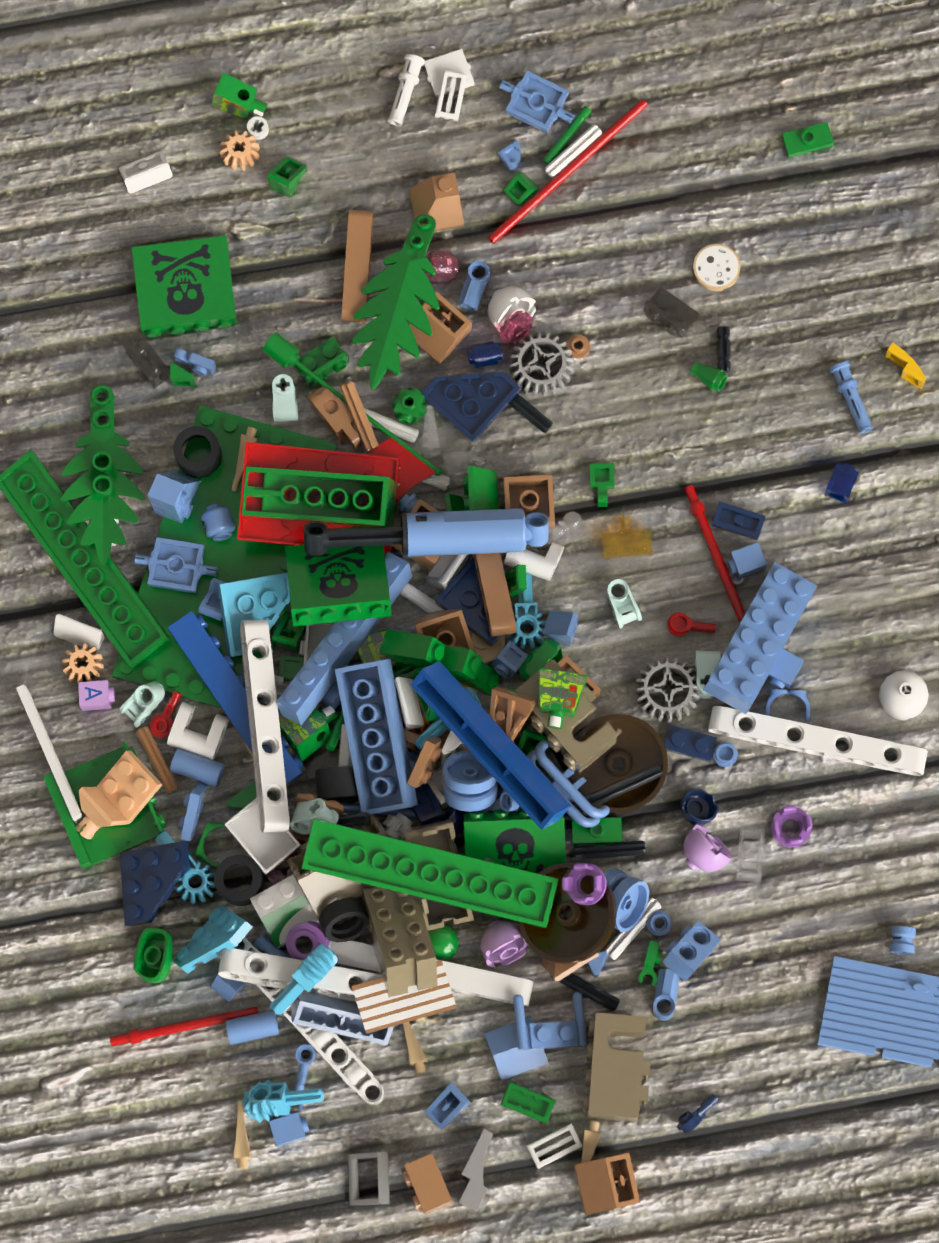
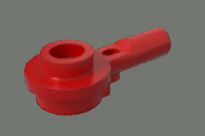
(680, 624)
(162, 723)

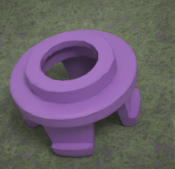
(794, 813)
(572, 883)
(309, 929)

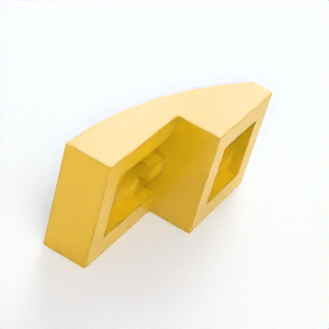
(911, 371)

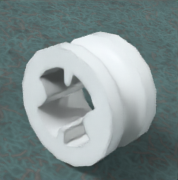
(261, 121)

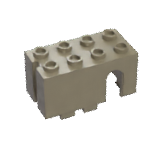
(576, 753)
(438, 836)
(323, 888)
(400, 940)
(615, 1073)

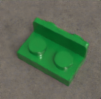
(323, 361)

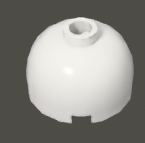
(507, 303)
(896, 702)

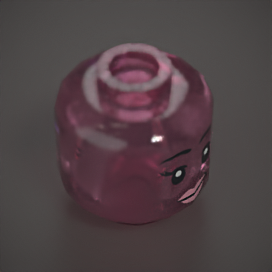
(444, 264)

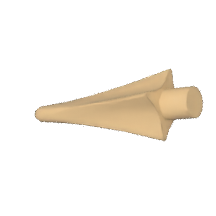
(249, 437)
(415, 1053)
(590, 1141)
(241, 1148)

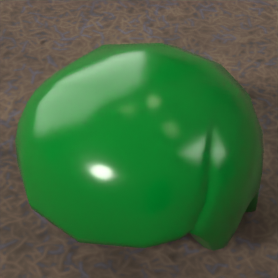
(444, 942)

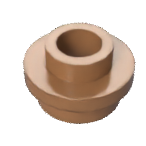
(578, 353)

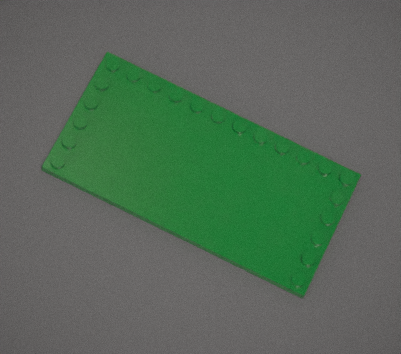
(233, 557)

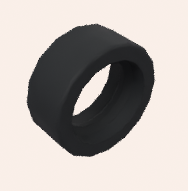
(341, 909)

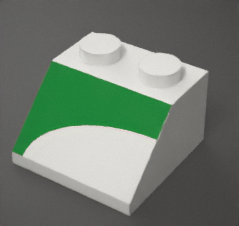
(282, 909)

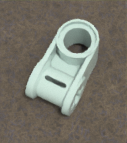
(284, 402)
(625, 607)
(704, 666)
(140, 706)
(310, 810)

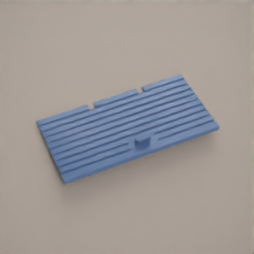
(882, 1009)

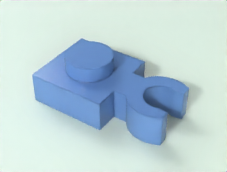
(199, 364)

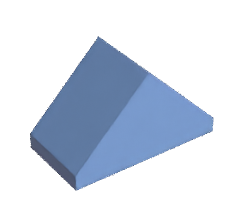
(561, 626)
(447, 1106)

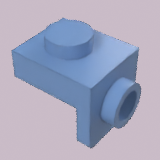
(211, 603)
(509, 660)

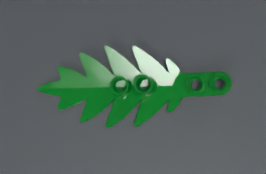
(398, 303)
(102, 480)

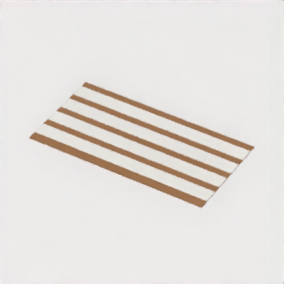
(382, 1012)

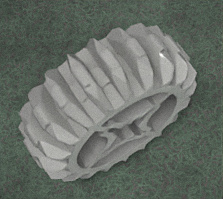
(548, 382)
(657, 689)

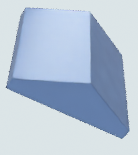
(506, 1055)

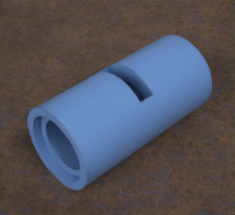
(197, 767)
(252, 1027)

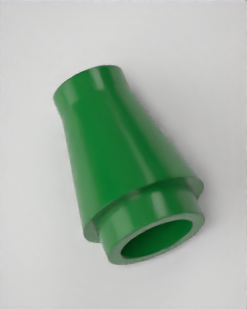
(710, 376)

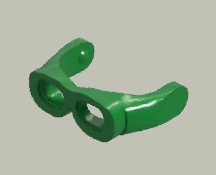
(200, 850)

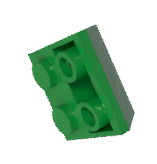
(481, 488)

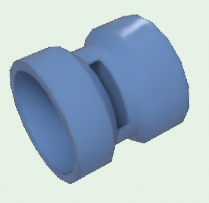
(902, 940)

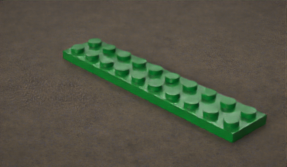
(99, 587)
(429, 873)

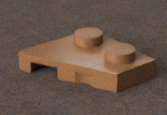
(510, 710)
(426, 762)

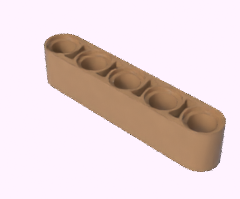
(357, 263)
(495, 594)

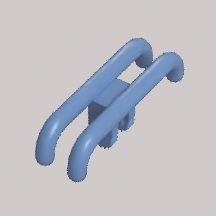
(568, 790)

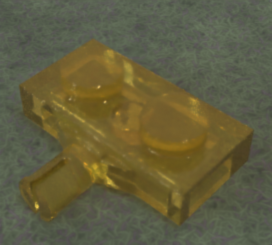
(627, 542)

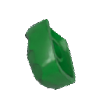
(540, 657)
(154, 955)

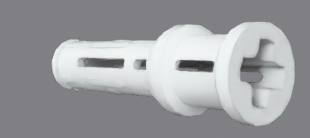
(408, 79)

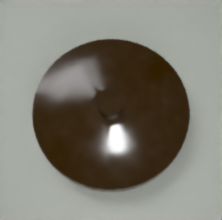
(634, 750)
(573, 929)

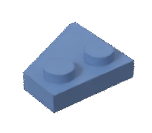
(194, 806)

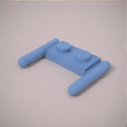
(550, 1034)

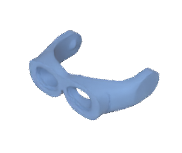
(774, 693)

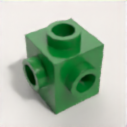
(412, 413)

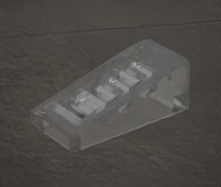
(430, 443)
(754, 869)

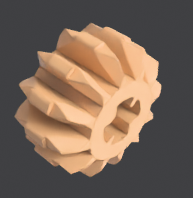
(239, 142)
(83, 655)

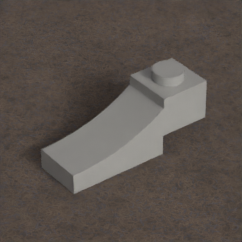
(476, 1194)

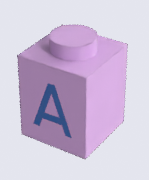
(96, 695)

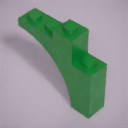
(427, 650)

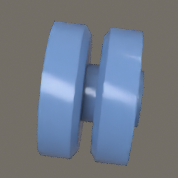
(468, 783)
(630, 897)

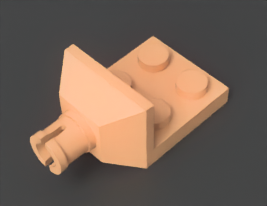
(117, 796)

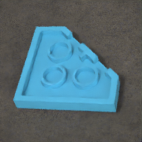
(251, 600)
(221, 931)

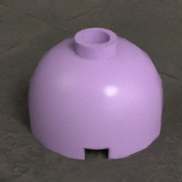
(705, 851)
(502, 943)

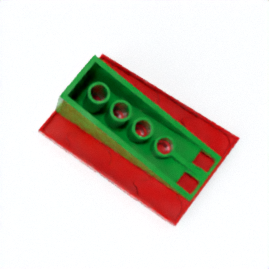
(304, 485)

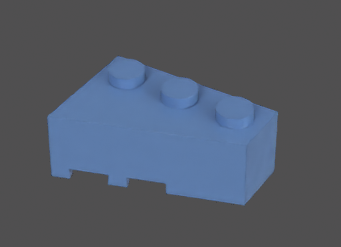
(173, 494)

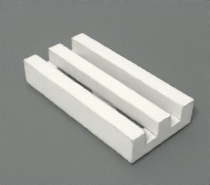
(447, 115)
(573, 1136)

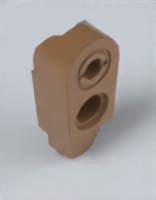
(335, 416)

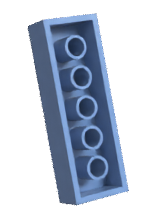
(760, 638)
(376, 736)

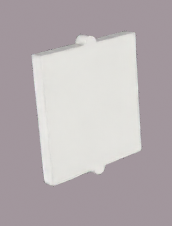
(452, 62)

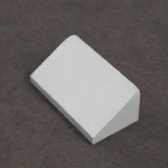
(145, 172)
(77, 632)
(408, 703)
(451, 747)

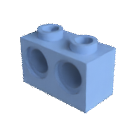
(693, 952)

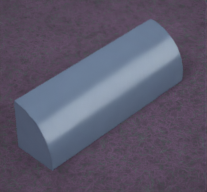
(334, 1016)

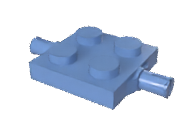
(537, 101)
(176, 565)

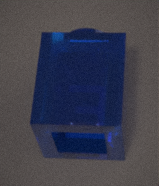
(841, 482)

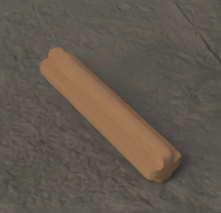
(359, 416)
(157, 760)

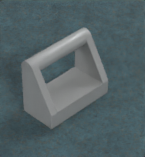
(446, 570)
(383, 1179)

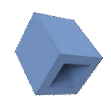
(747, 561)
(785, 670)
(289, 1129)

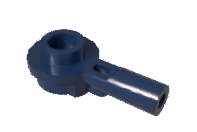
(689, 1121)

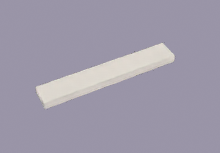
(50, 753)

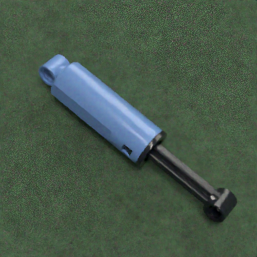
(439, 533)

